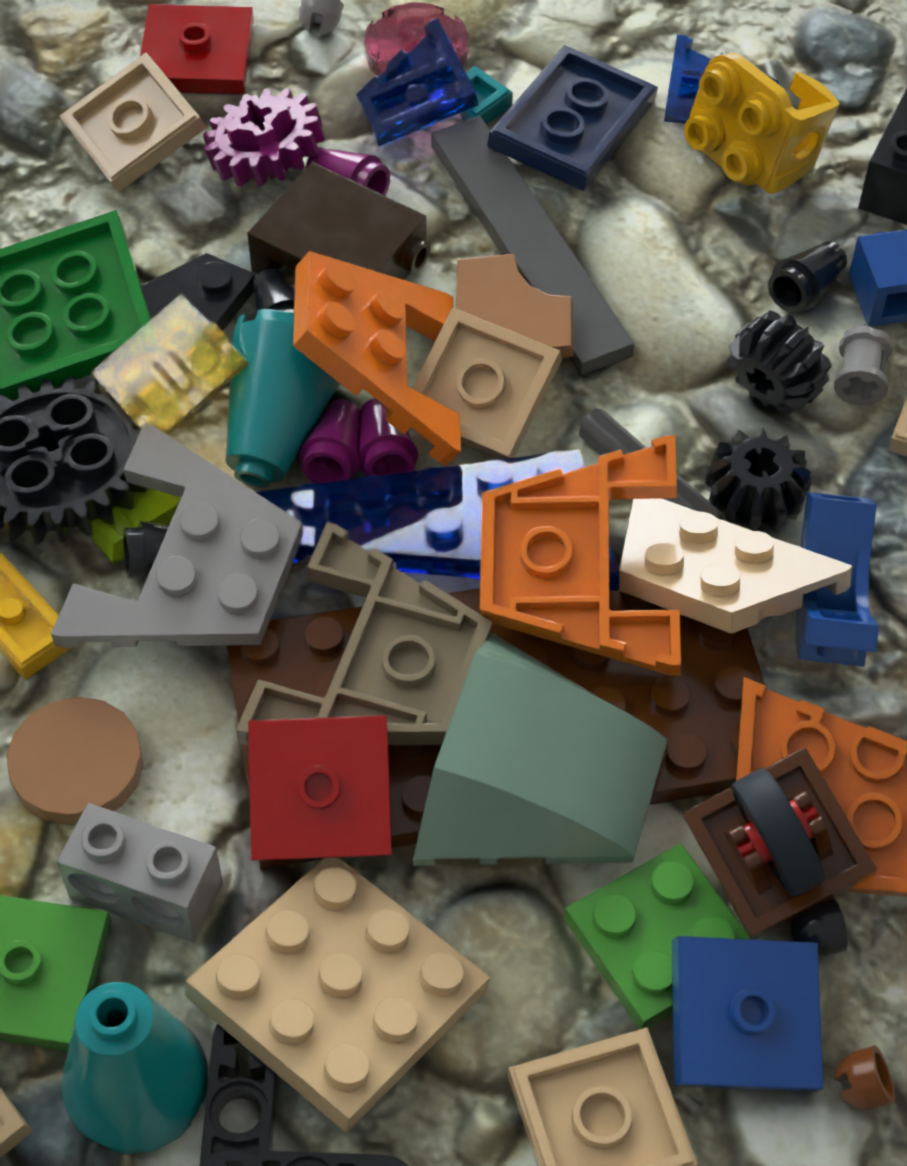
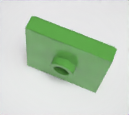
(46, 968)

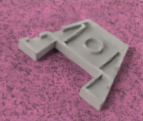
(213, 570)

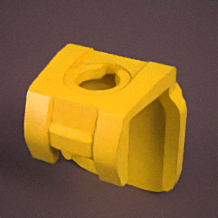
(751, 126)

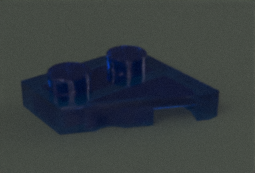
(417, 88)

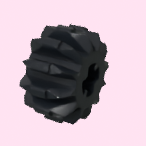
(779, 362)
(758, 480)

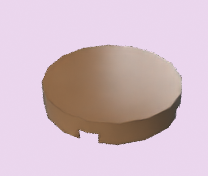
(73, 757)

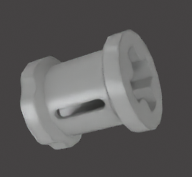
(864, 359)

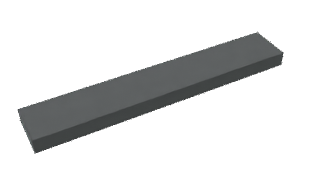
(524, 229)

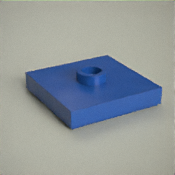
(746, 1014)

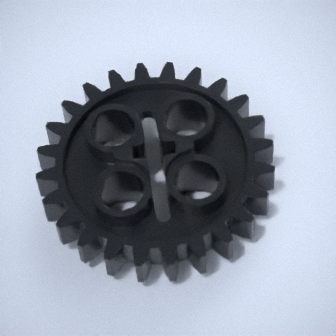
(63, 459)

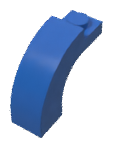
(840, 625)

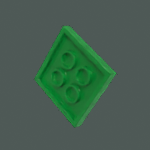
(66, 303)

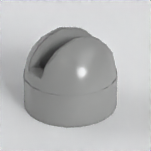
(322, 13)

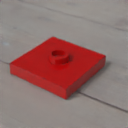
(200, 46)
(319, 788)

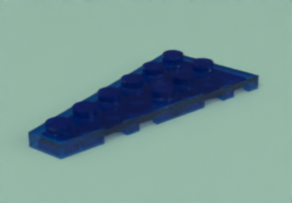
(418, 517)

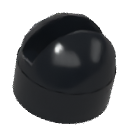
(822, 925)

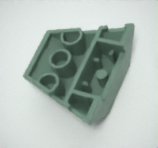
(537, 769)

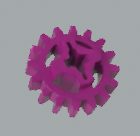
(264, 137)

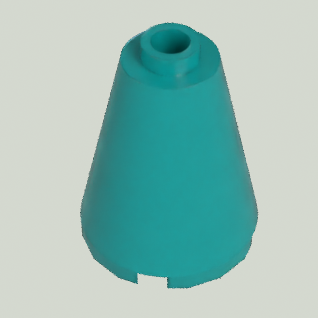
(271, 399)
(131, 1071)

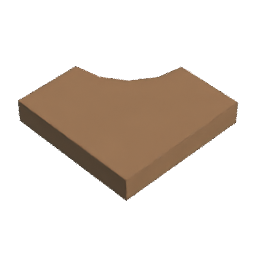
(499, 294)

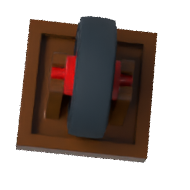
(779, 843)

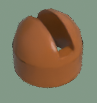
(868, 1078)

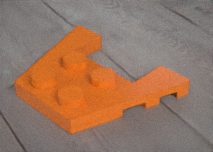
(356, 332)
(550, 558)

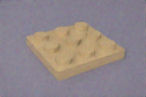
(337, 990)

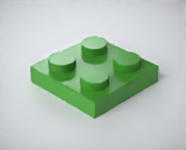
(632, 927)

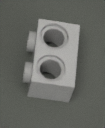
(141, 872)

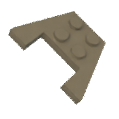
(402, 654)

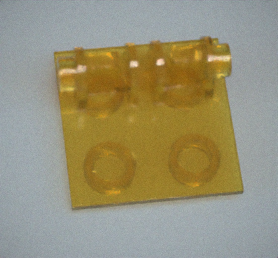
(170, 367)

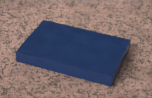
(572, 117)

